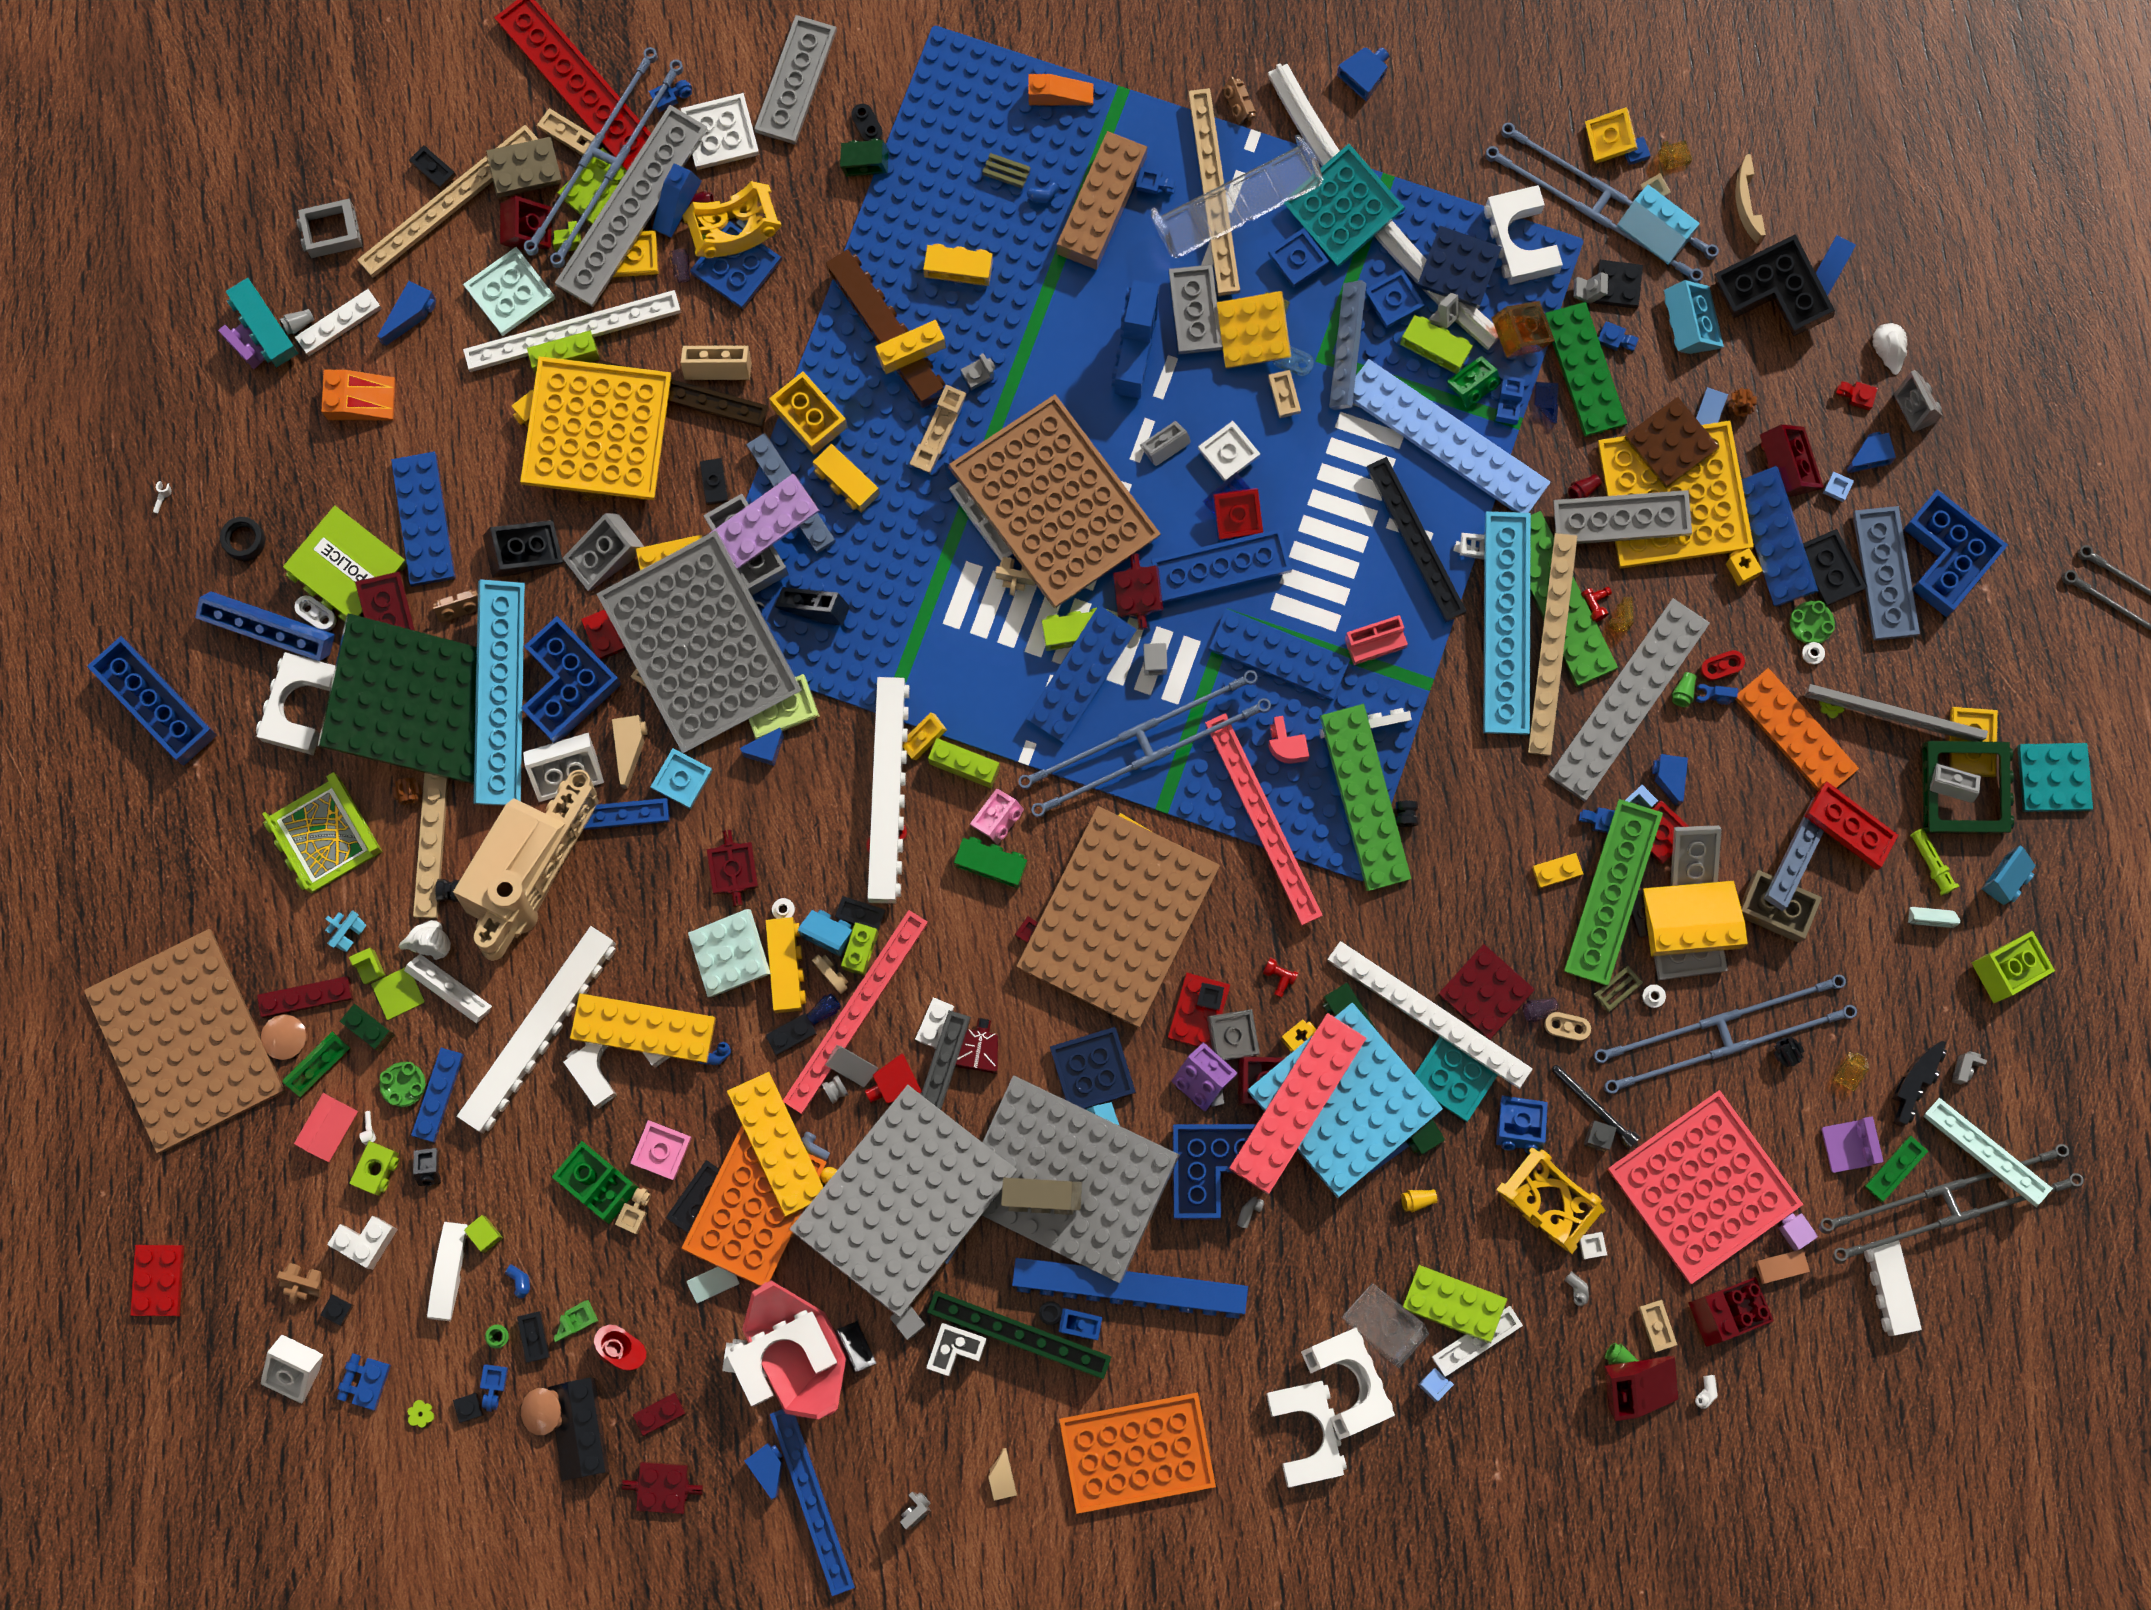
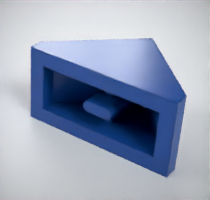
(764, 748)

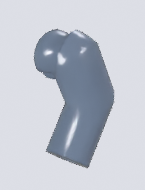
(813, 1149)

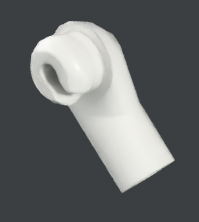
(1708, 1394)

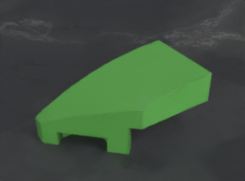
(575, 1320)

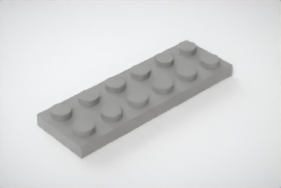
(795, 79)
(1624, 517)

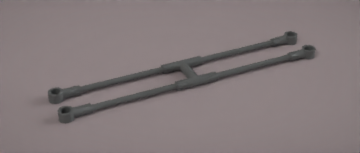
(2093, 557)
(1945, 1190)

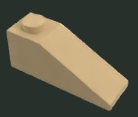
(629, 742)

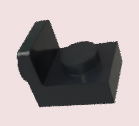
(426, 1167)

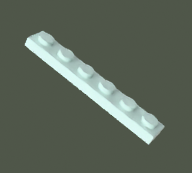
(1988, 1152)

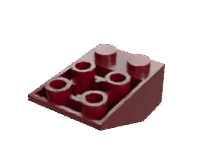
(1730, 1312)
(1640, 1386)

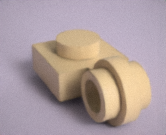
(631, 1216)

